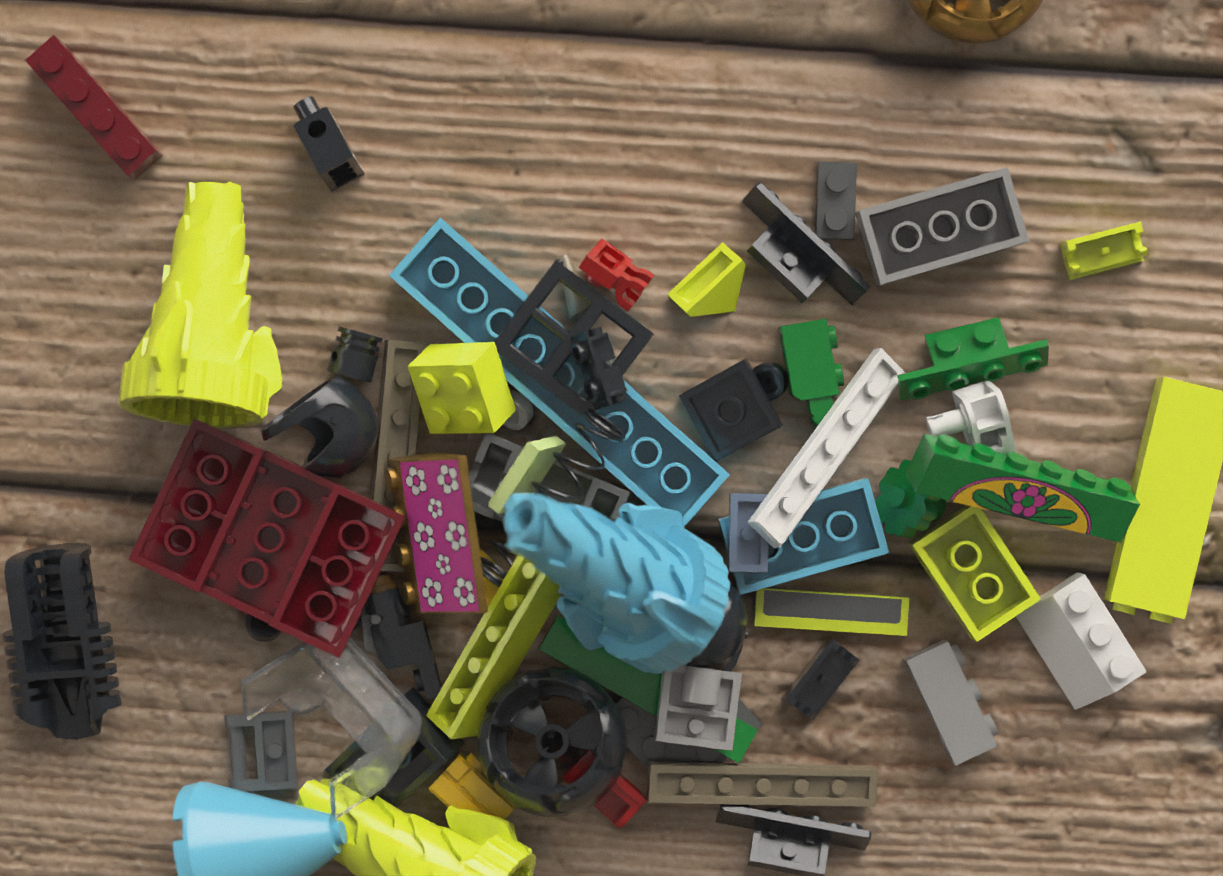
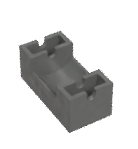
(497, 457)

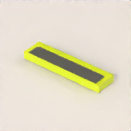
(831, 611)

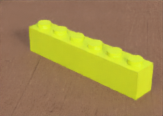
(494, 649)

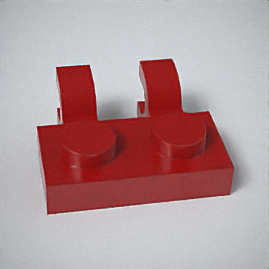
(614, 269)

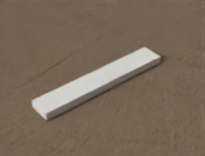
(826, 448)

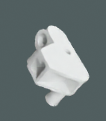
(981, 417)

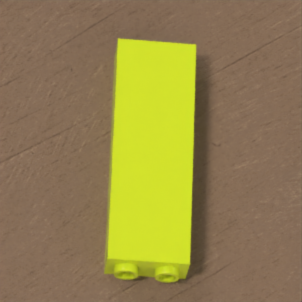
(1175, 491)

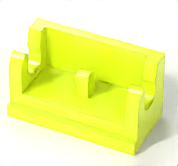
(1103, 251)

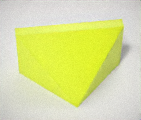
(712, 285)

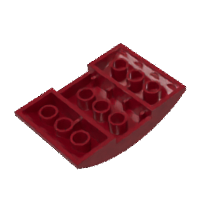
(267, 537)

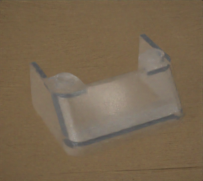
(356, 697)

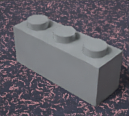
(951, 701)

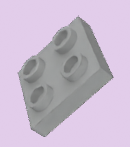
(698, 707)

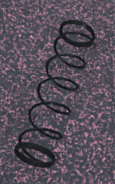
(608, 431)

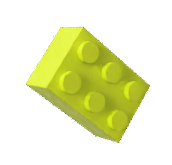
(974, 571)

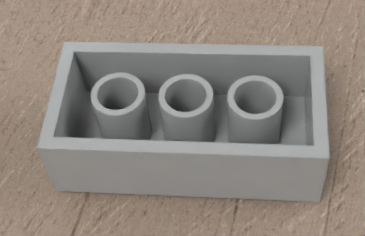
(941, 227)

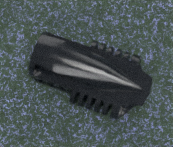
(58, 642)

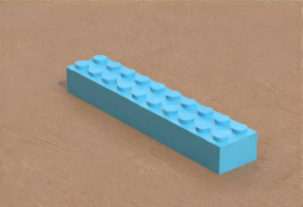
(478, 304)

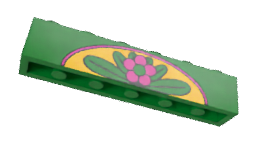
(1022, 487)

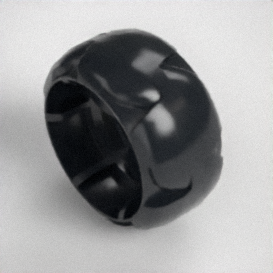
(599, 731)

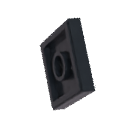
(730, 410)

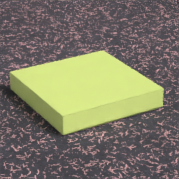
(529, 466)

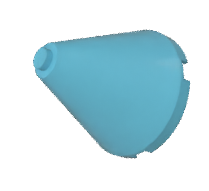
(250, 834)

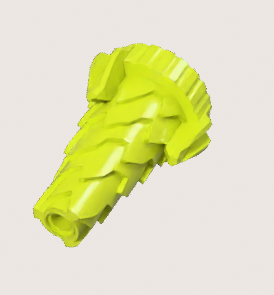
(199, 348)
(404, 844)

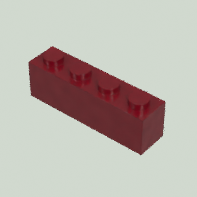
(93, 107)

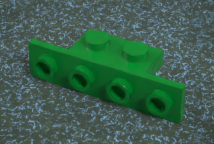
(970, 356)

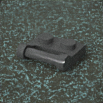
(274, 751)

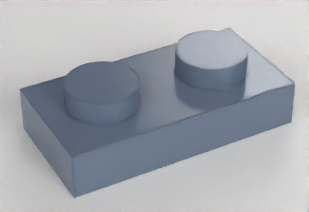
(746, 546)

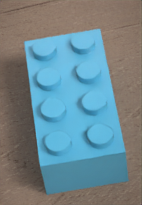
(833, 533)

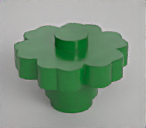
(904, 509)

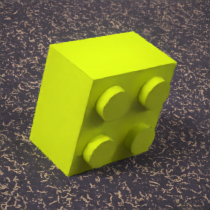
(462, 388)

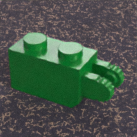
(811, 365)

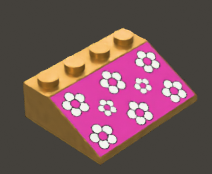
(438, 534)

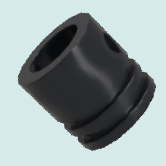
(354, 354)

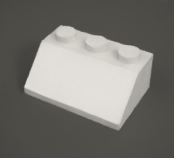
(1080, 642)

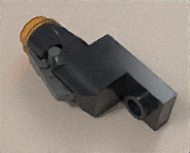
(396, 640)

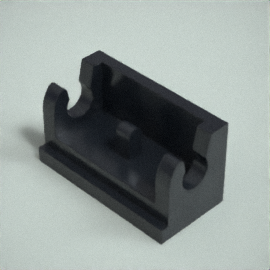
(820, 678)

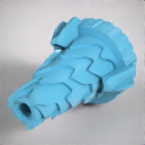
(628, 583)

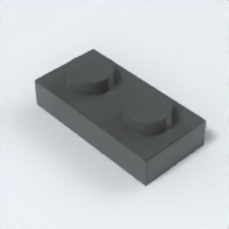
(836, 200)

